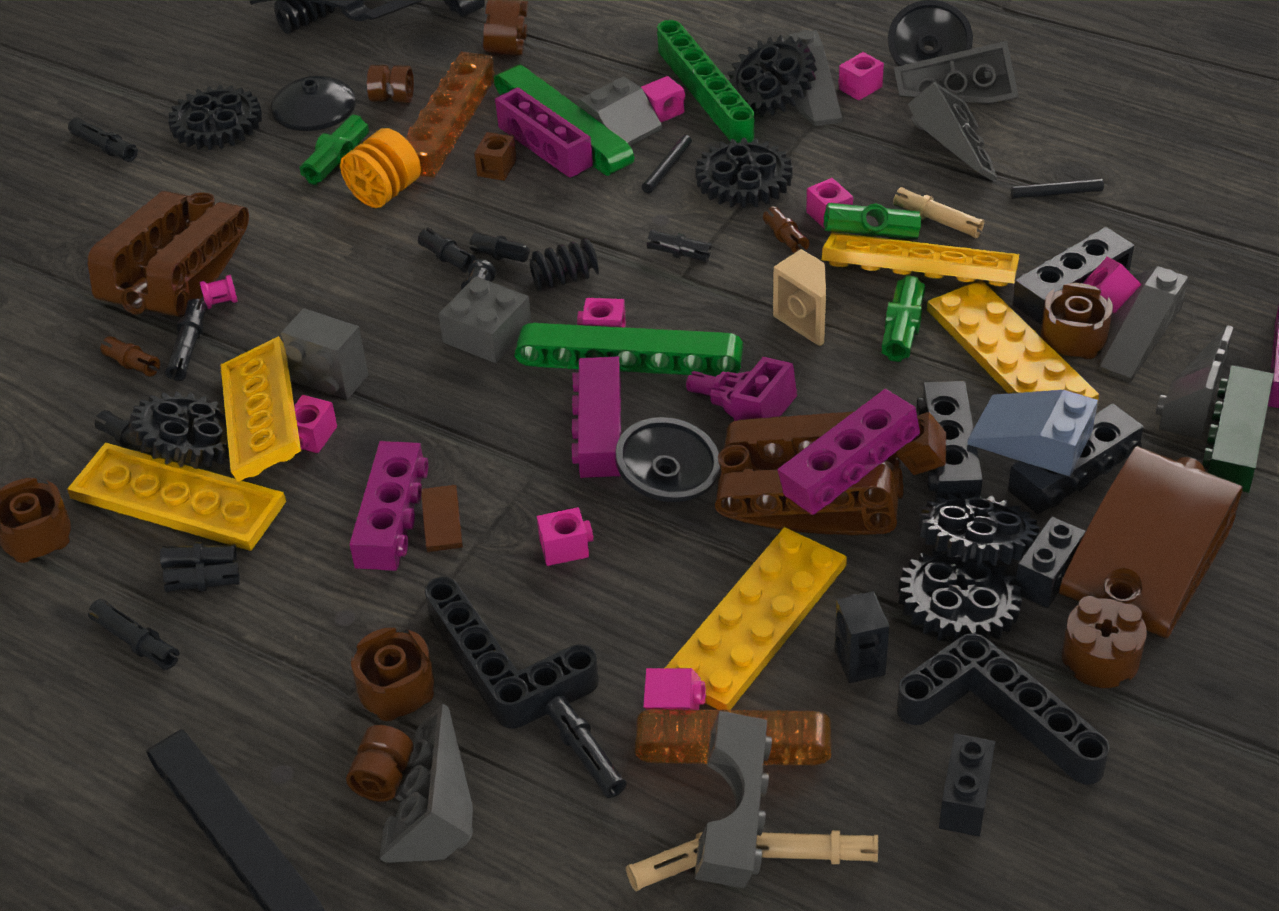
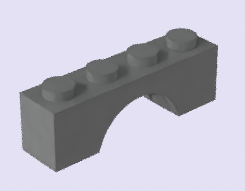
(728, 845)

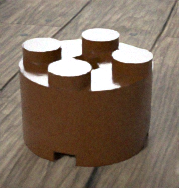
(505, 27)
(1076, 320)
(32, 519)
(1104, 641)
(393, 673)

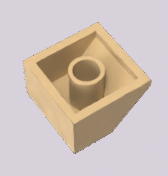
(801, 295)

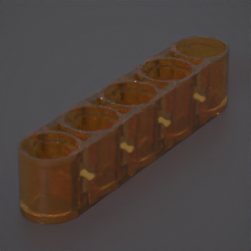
(685, 735)

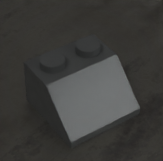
(623, 109)

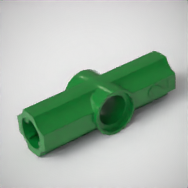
(332, 148)
(891, 222)
(903, 318)

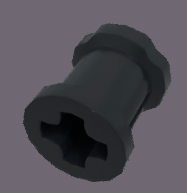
(477, 269)

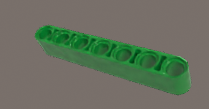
(705, 81)
(609, 150)
(637, 348)

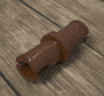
(785, 229)
(130, 356)

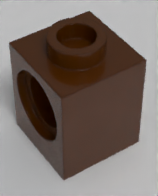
(495, 156)
(926, 449)

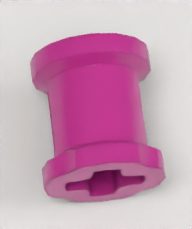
(218, 291)

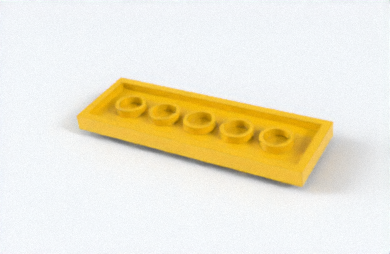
(930, 259)
(1004, 342)
(259, 409)
(177, 496)
(758, 616)

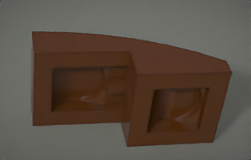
(441, 518)

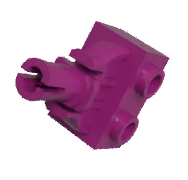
(750, 394)

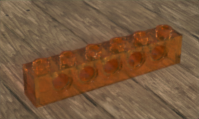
(450, 110)

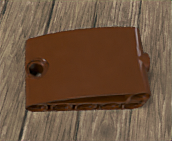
(166, 252)
(753, 491)
(1154, 537)

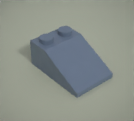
(1037, 428)

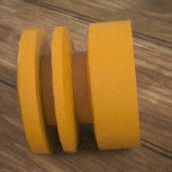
(380, 167)

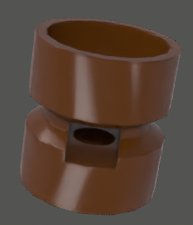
(390, 83)
(379, 763)

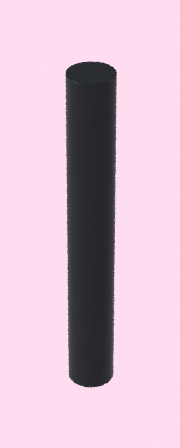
(666, 164)
(1057, 188)

